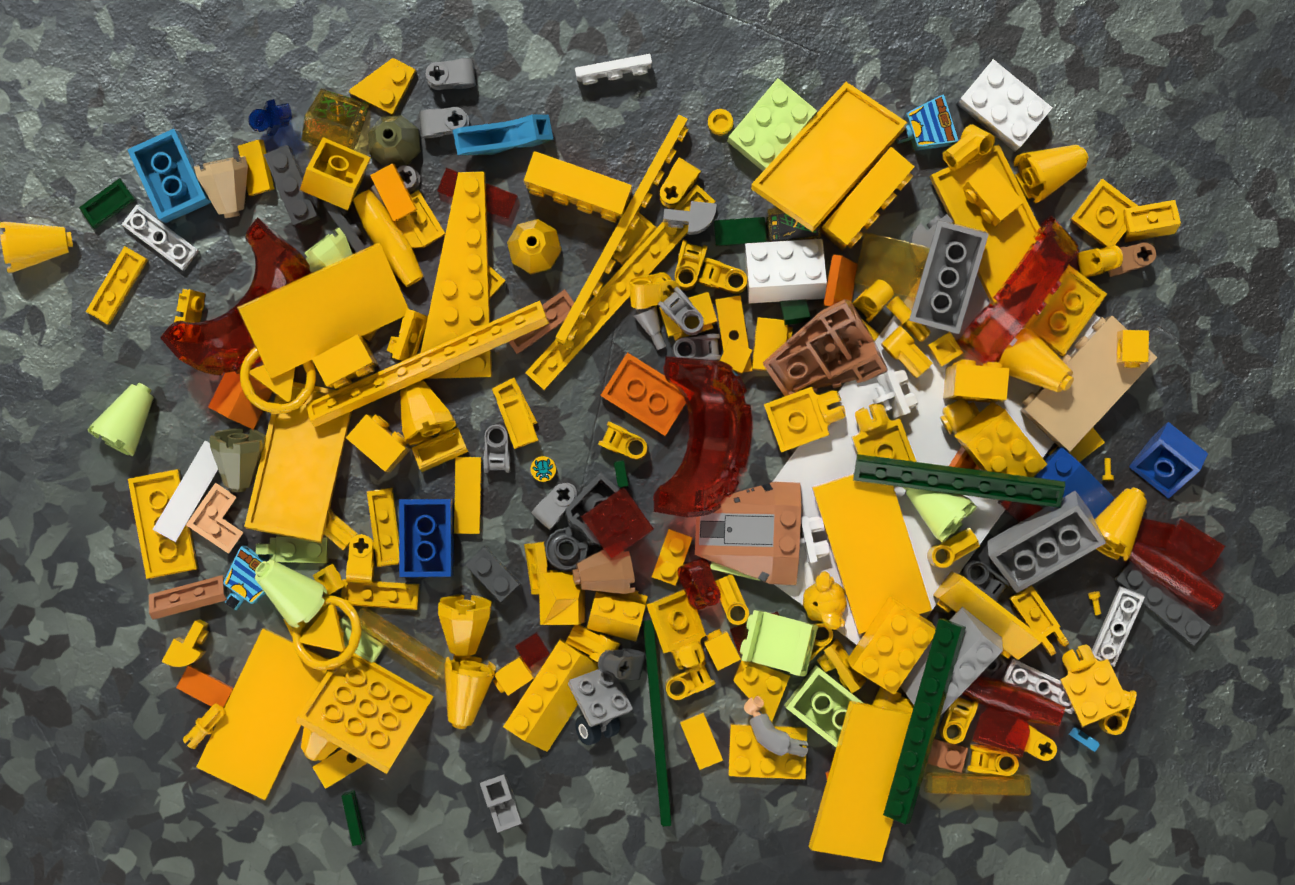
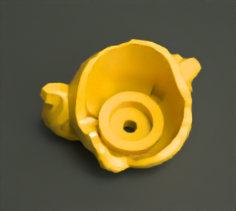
(830, 601)

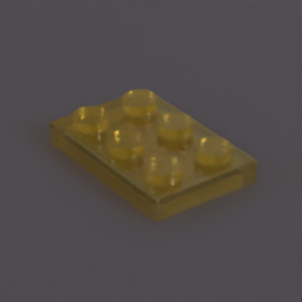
(891, 261)

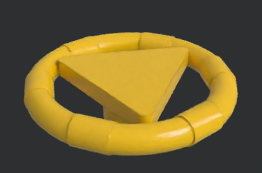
(280, 385)
(328, 634)

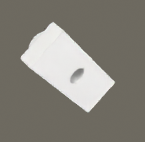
(614, 69)
(171, 246)
(1123, 612)
(1030, 678)

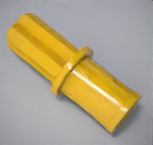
(903, 313)
(204, 726)

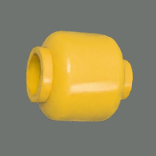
(958, 415)

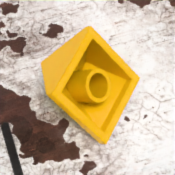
(560, 599)

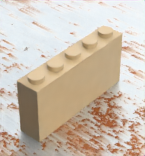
(1095, 388)

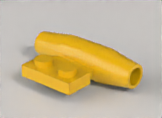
(399, 236)

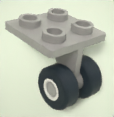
(601, 703)

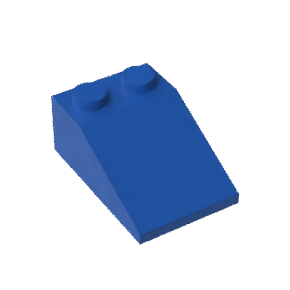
(1064, 467)

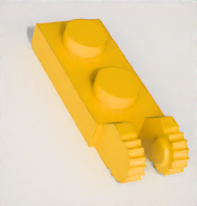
(1038, 617)

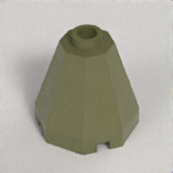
(398, 149)
(237, 456)

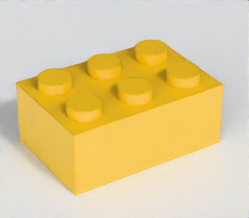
(976, 383)
(999, 444)
(892, 645)

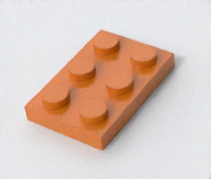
(644, 394)

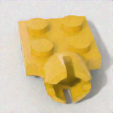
(803, 417)
(881, 435)
(678, 628)
(1091, 686)

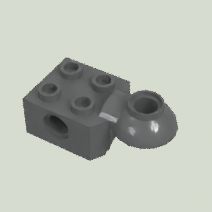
(578, 533)

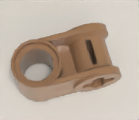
(1130, 258)

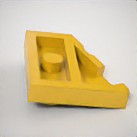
(385, 86)
(764, 682)

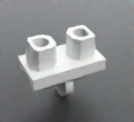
(891, 393)
(812, 549)

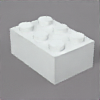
(1004, 105)
(785, 270)

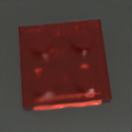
(617, 523)

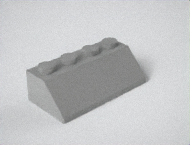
(948, 276)
(1045, 542)
(977, 651)

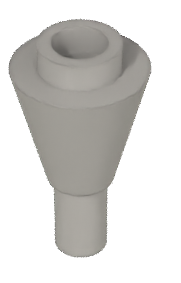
(649, 321)

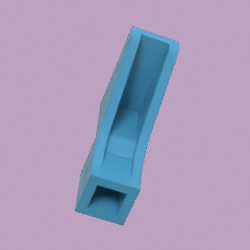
(501, 136)

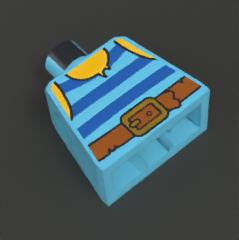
(929, 126)
(242, 578)

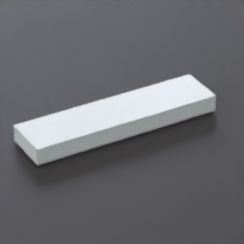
(187, 494)

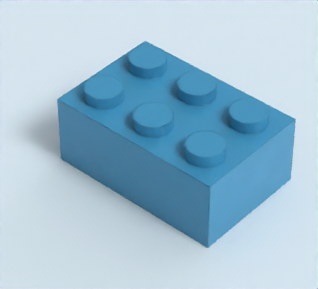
(168, 175)

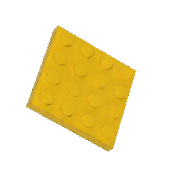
(365, 711)

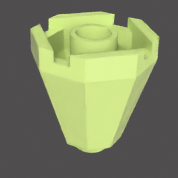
(328, 251)

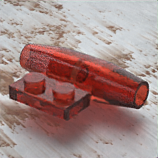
(1180, 566)
(1008, 712)

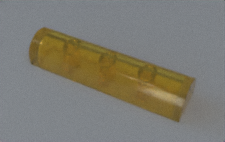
(401, 643)
(977, 783)

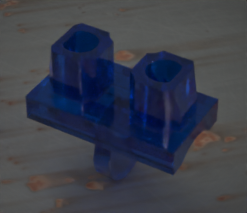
(270, 117)

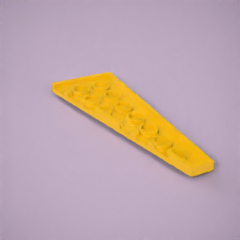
(462, 279)

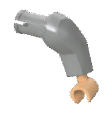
(769, 737)

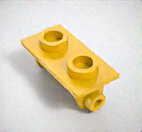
(192, 304)

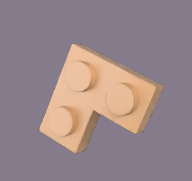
(209, 519)

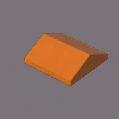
(233, 403)

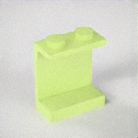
(779, 642)

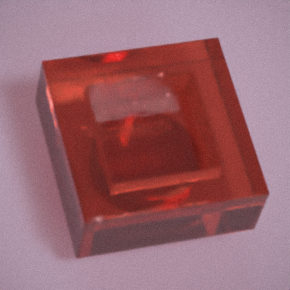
(532, 649)

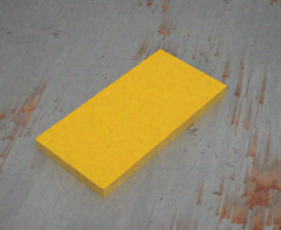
(829, 156)
(1007, 240)
(323, 310)
(297, 472)
(870, 547)
(261, 716)
(859, 783)

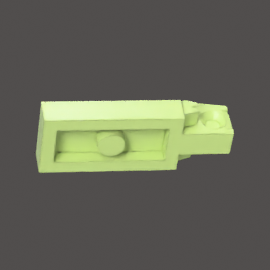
(295, 550)

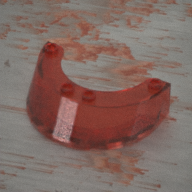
(1021, 293)
(224, 342)
(717, 437)

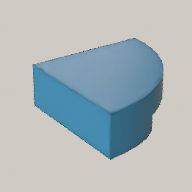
(1083, 738)

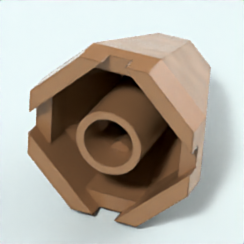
(605, 575)

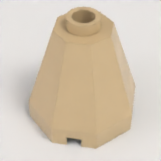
(224, 184)

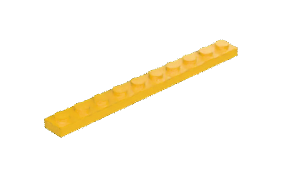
(617, 240)
(614, 294)
(427, 364)

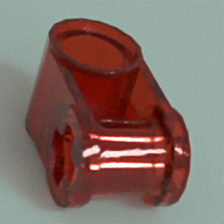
(697, 582)

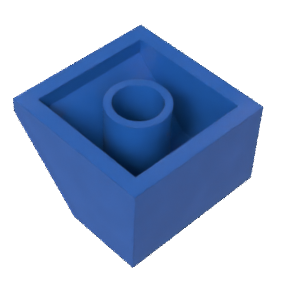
(1169, 460)

